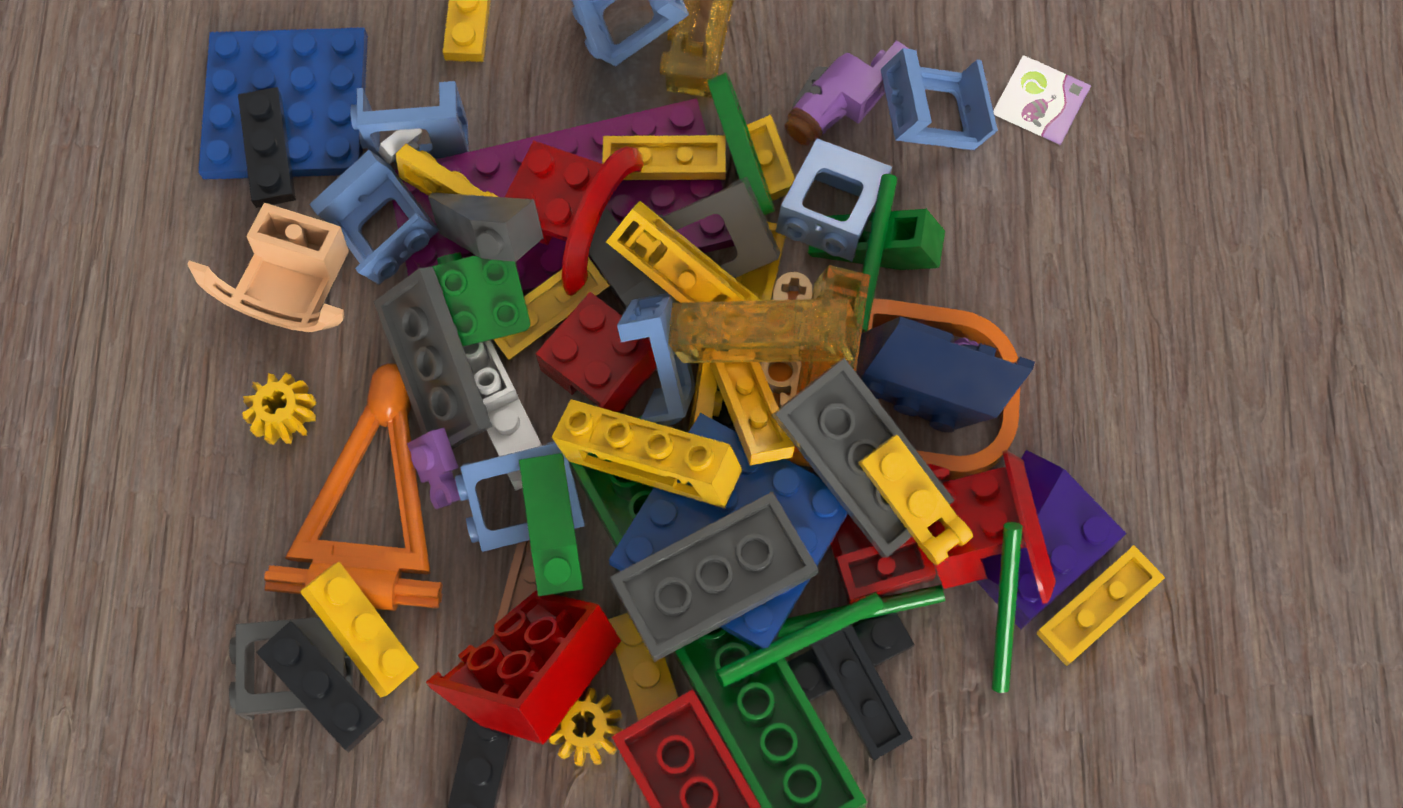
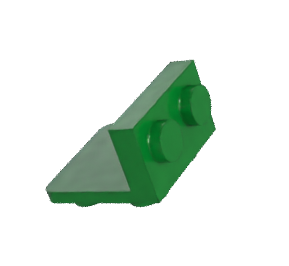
(482, 297)

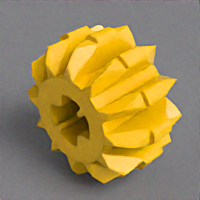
(285, 420)
(601, 722)

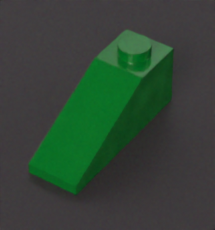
(911, 241)
(550, 524)

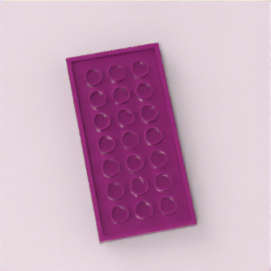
(496, 166)

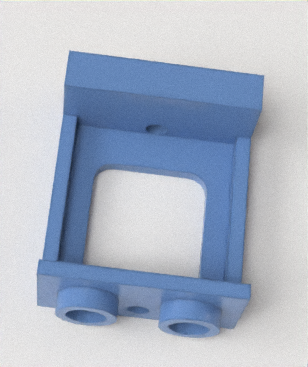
(599, 41)
(909, 109)
(444, 123)
(841, 170)
(356, 198)
(651, 319)
(497, 466)

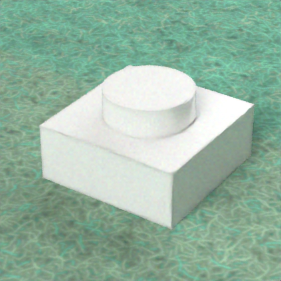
(395, 142)

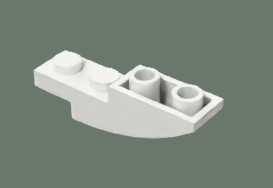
(510, 424)

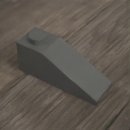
(488, 225)
(621, 275)

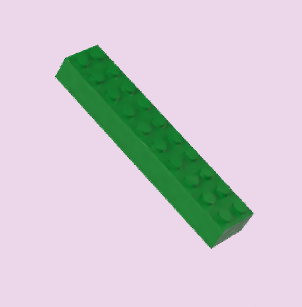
(760, 717)

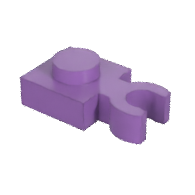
(434, 463)

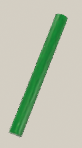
(877, 238)
(891, 604)
(1006, 606)
(799, 639)

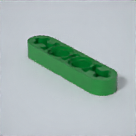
(739, 139)

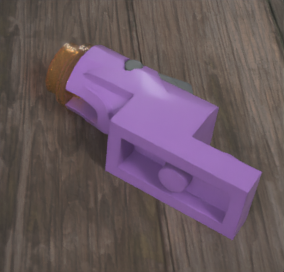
(835, 91)

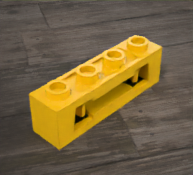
(673, 260)
(648, 453)

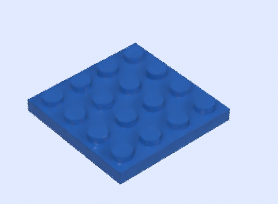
(317, 84)
(672, 517)

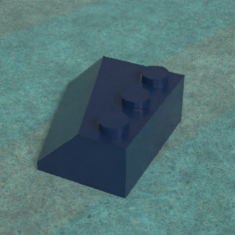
(934, 377)

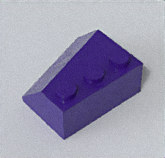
(1074, 533)

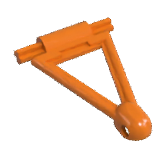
(372, 567)

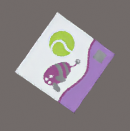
(1041, 100)

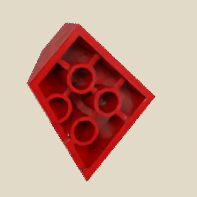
(531, 666)

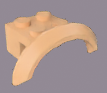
(288, 274)

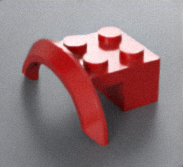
(571, 199)
(591, 358)
(985, 505)
(864, 569)

